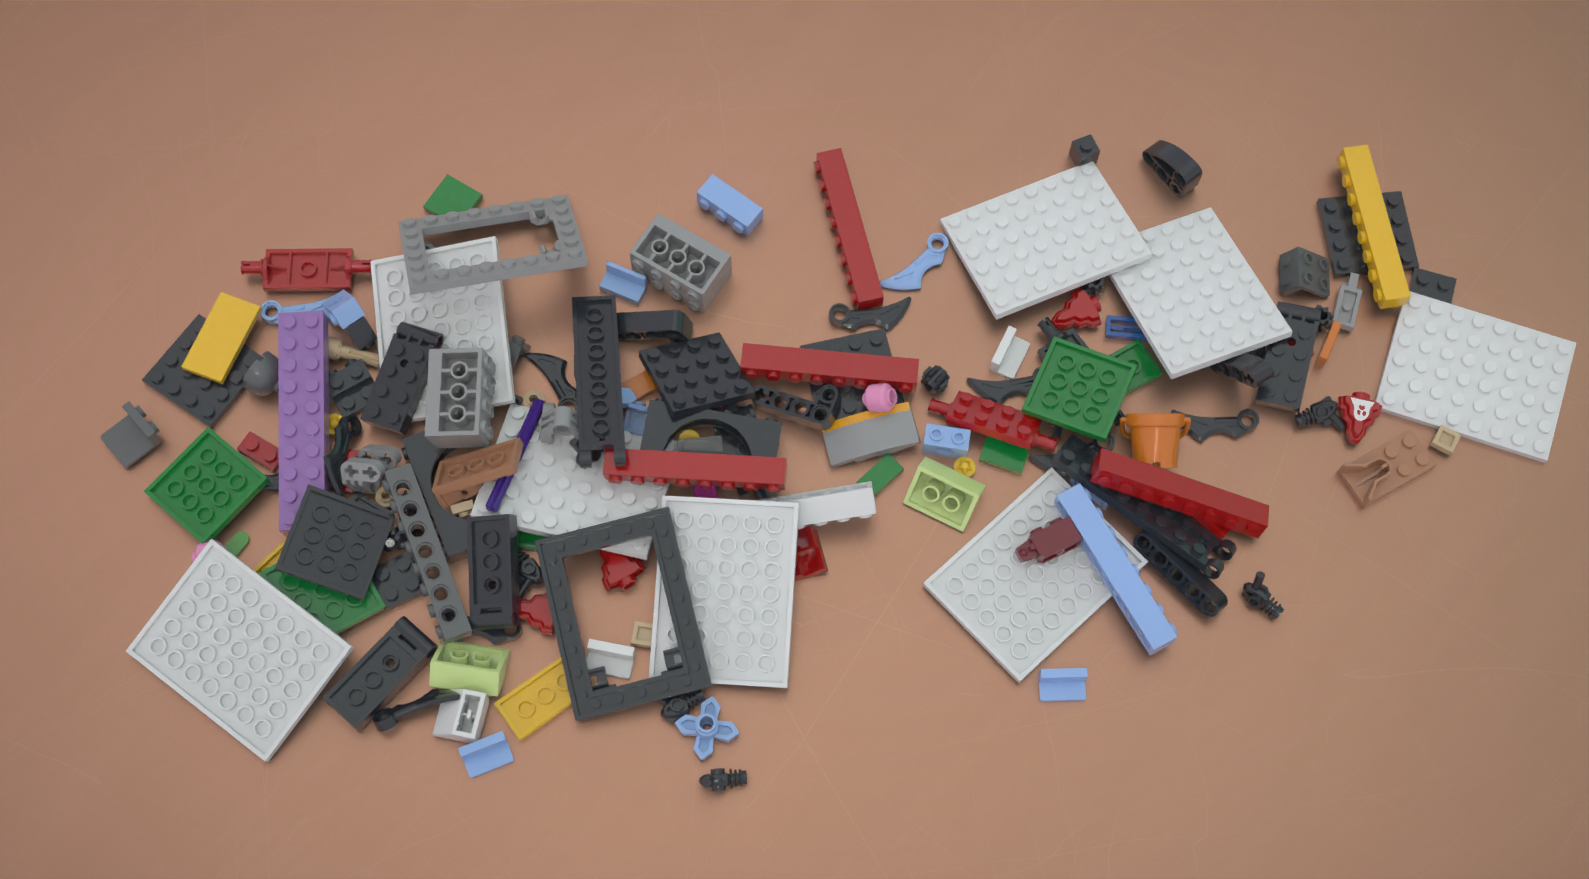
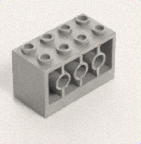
(681, 263)
(459, 398)

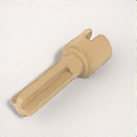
(339, 350)

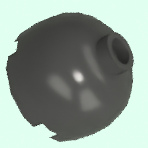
(263, 375)

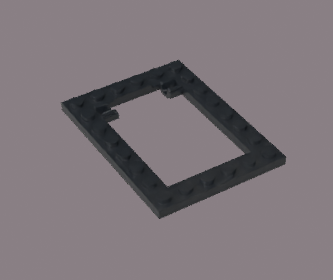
(680, 678)

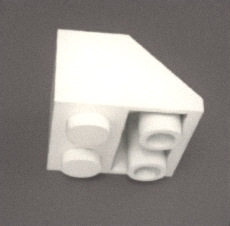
(462, 718)

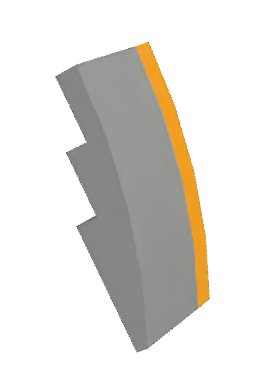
(871, 435)

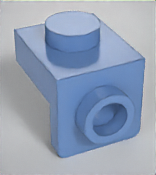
(635, 417)

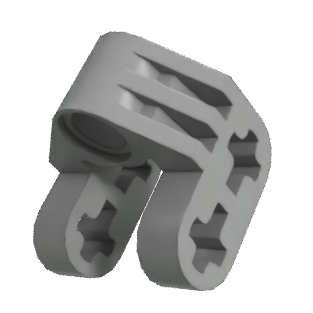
(558, 422)
(369, 470)

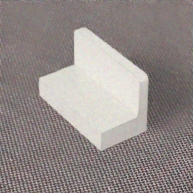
(1009, 354)
(615, 657)

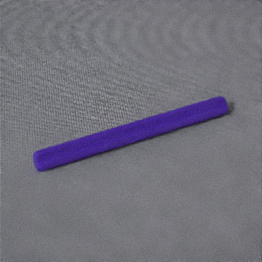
(525, 434)

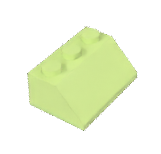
(944, 493)
(469, 667)

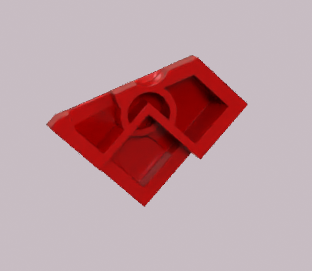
(809, 555)

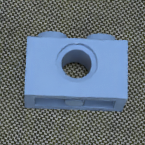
(342, 309)
(946, 441)

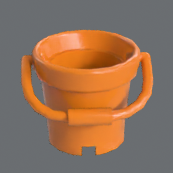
(1155, 436)

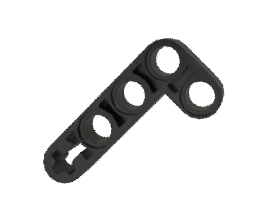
(654, 325)
(1245, 369)
(794, 403)

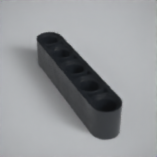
(1184, 582)

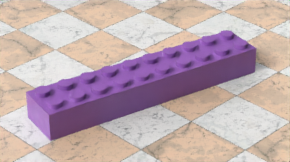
(302, 408)

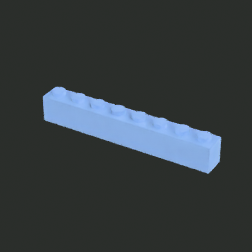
(1116, 570)

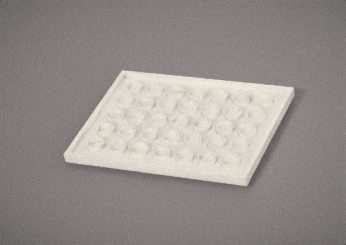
(1045, 239)
(1198, 296)
(465, 315)
(1475, 376)
(558, 496)
(740, 585)
(1027, 606)
(239, 650)

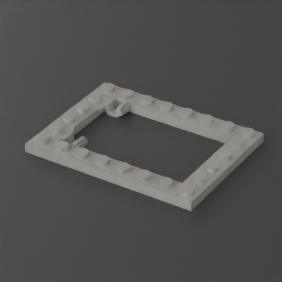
(565, 255)

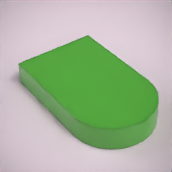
(238, 543)

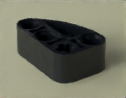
(1173, 166)

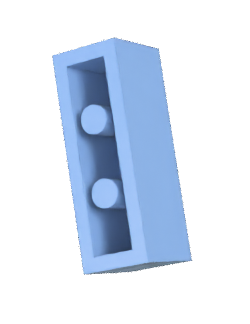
(729, 205)

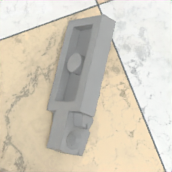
(1347, 303)

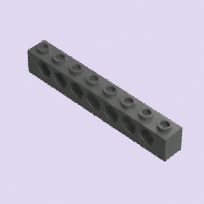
(405, 478)

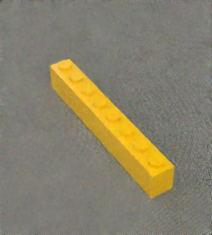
(1373, 227)

